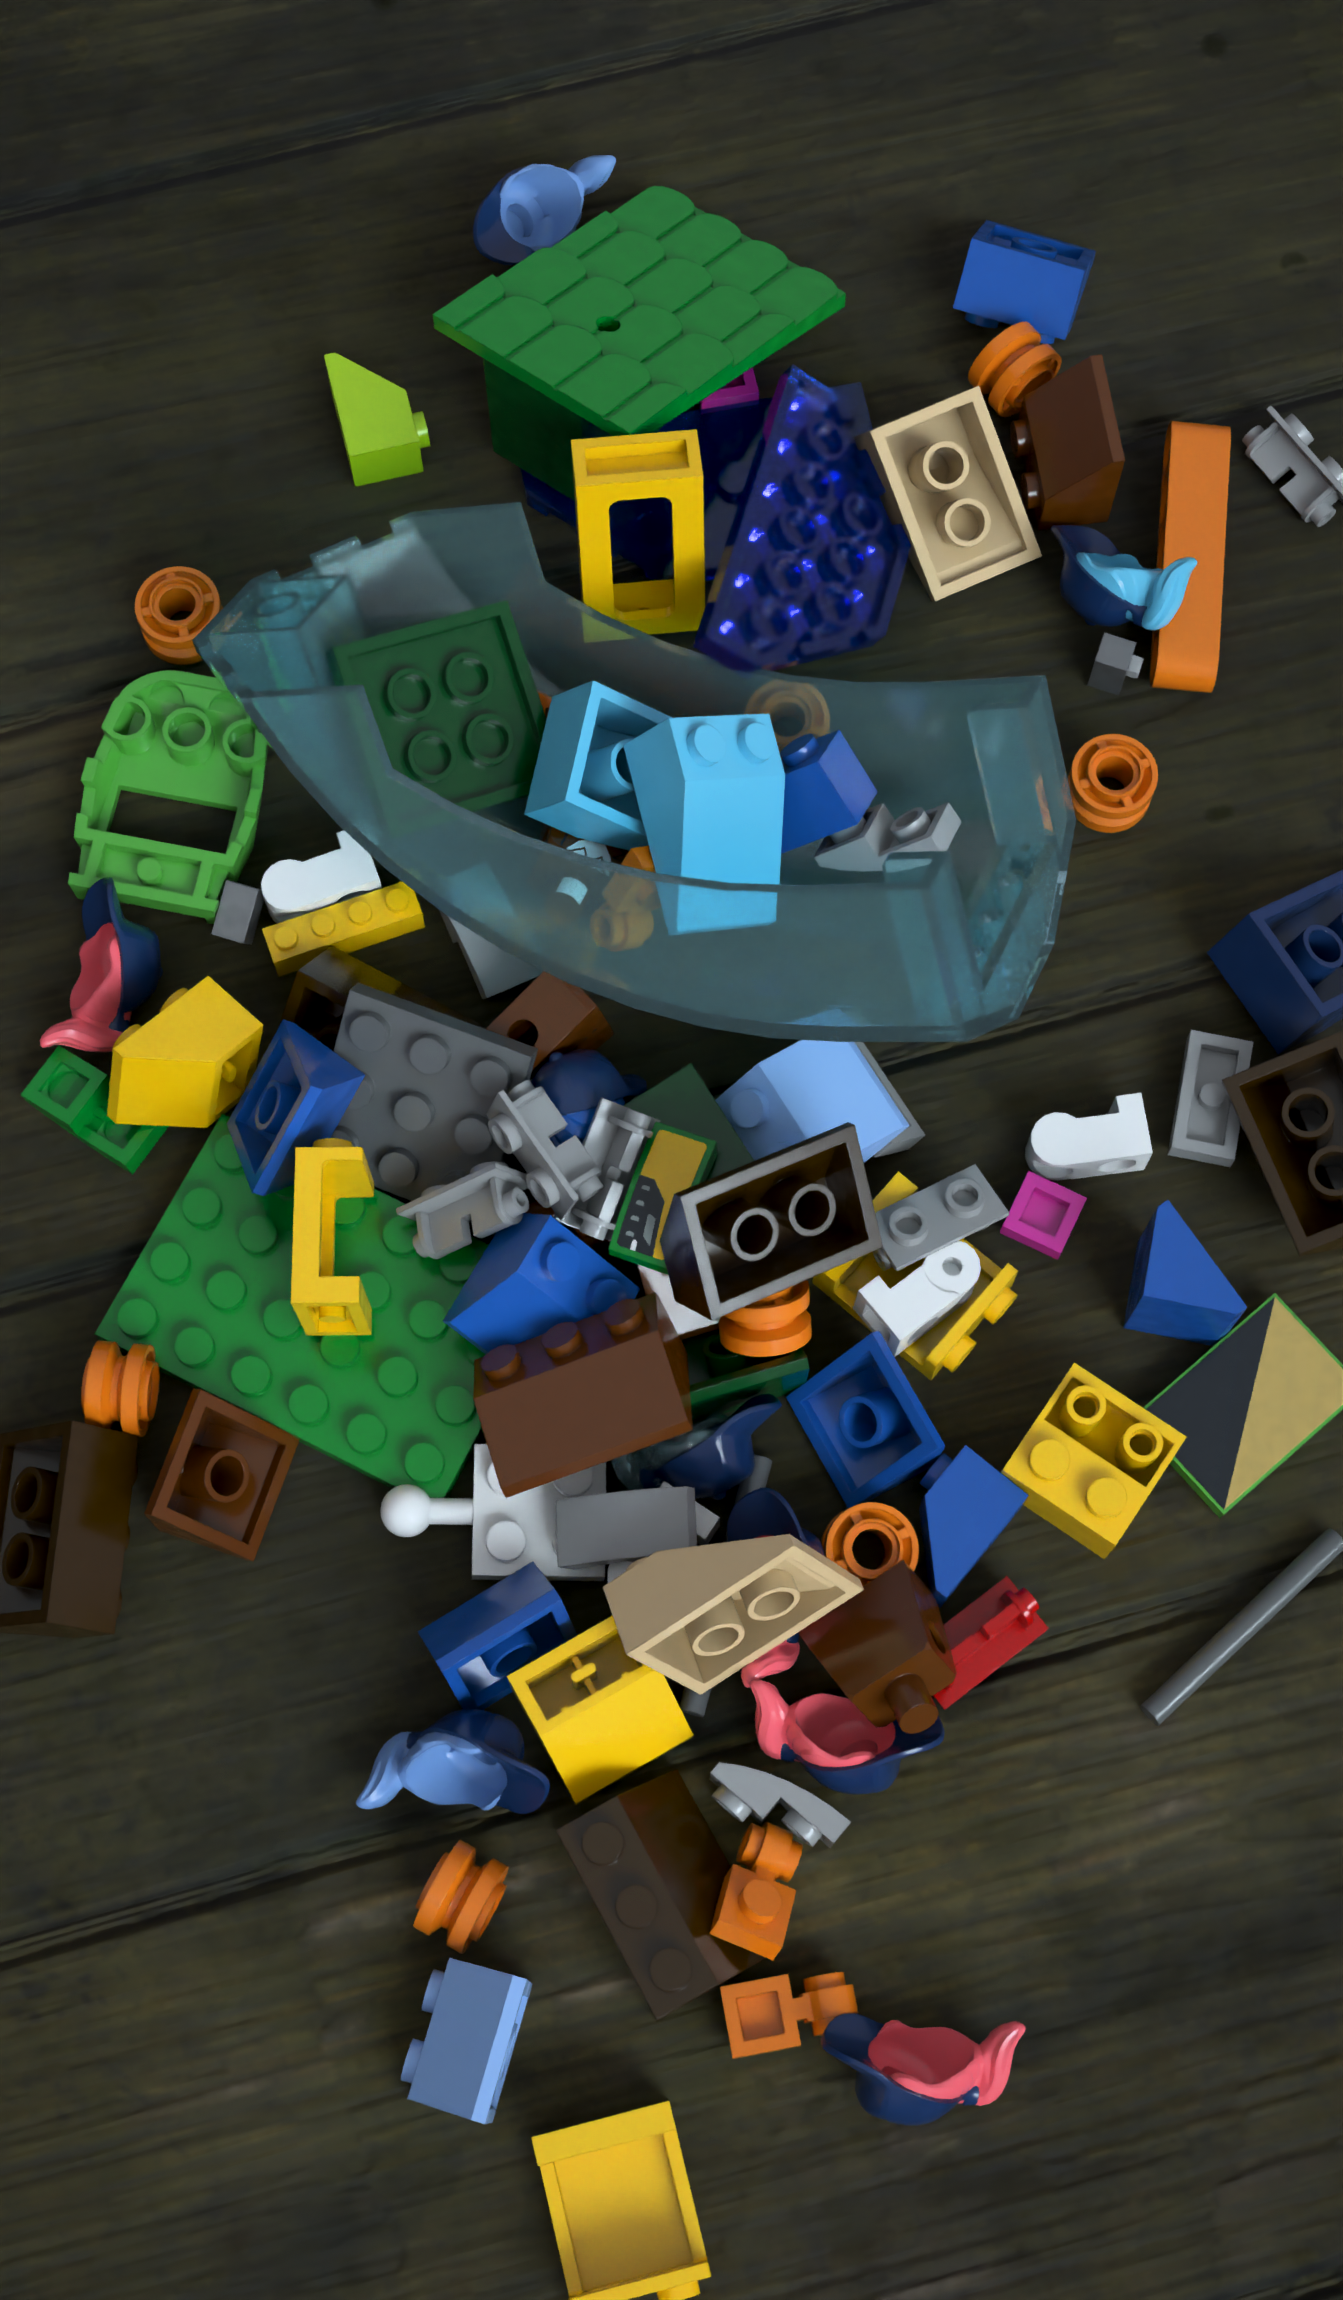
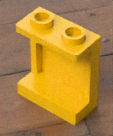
(321, 1300)
(949, 1340)
(623, 2207)

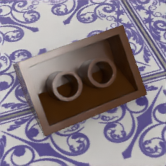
(583, 1394)

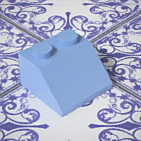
(808, 1093)
(467, 2040)

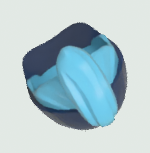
(1113, 586)

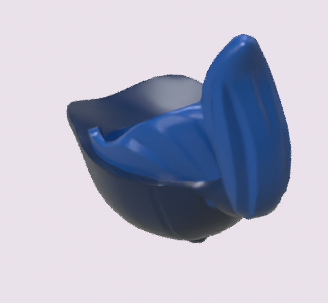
(578, 1082)

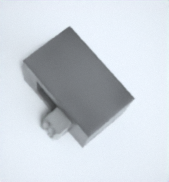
(1113, 663)
(238, 912)

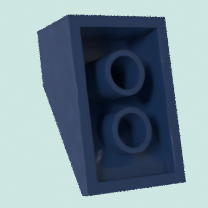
(1289, 963)

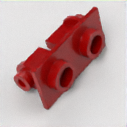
(989, 1636)

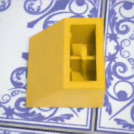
(185, 1060)
(1091, 1460)
(598, 1710)

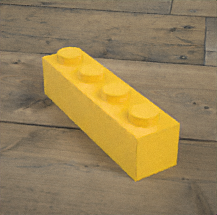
(345, 926)

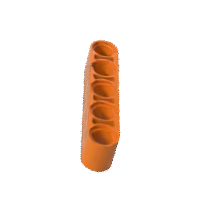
(1193, 526)

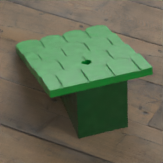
(627, 326)

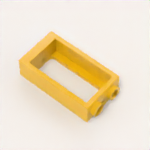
(642, 469)

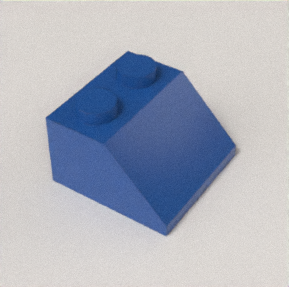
(1023, 278)
(532, 1281)

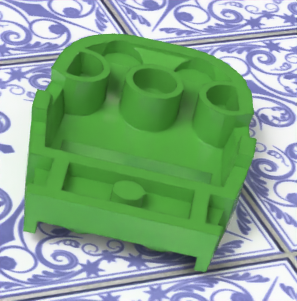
(179, 742)

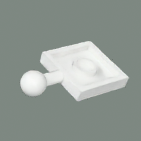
(505, 1530)

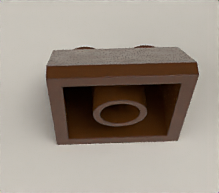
(1069, 447)

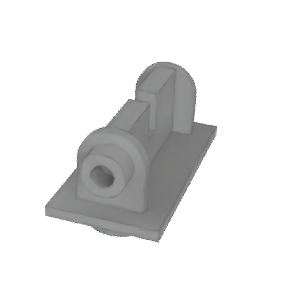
(1285, 448)
(615, 1145)
(553, 1172)
(487, 1196)
(936, 1218)

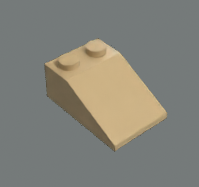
(951, 493)
(722, 1604)

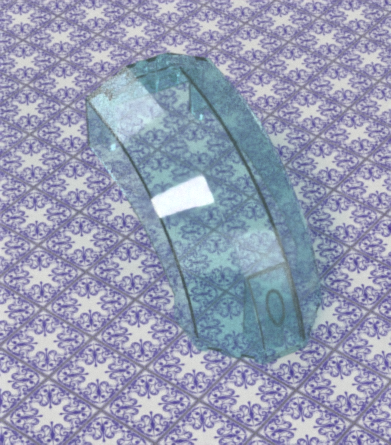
(834, 955)

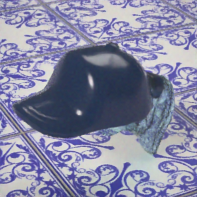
(707, 1458)

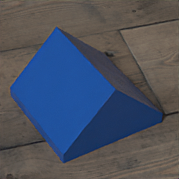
(289, 1104)
(1178, 1285)
(866, 1422)
(497, 1636)

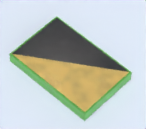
(1250, 1404)

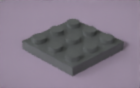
(423, 1090)

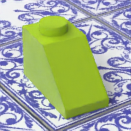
(375, 423)

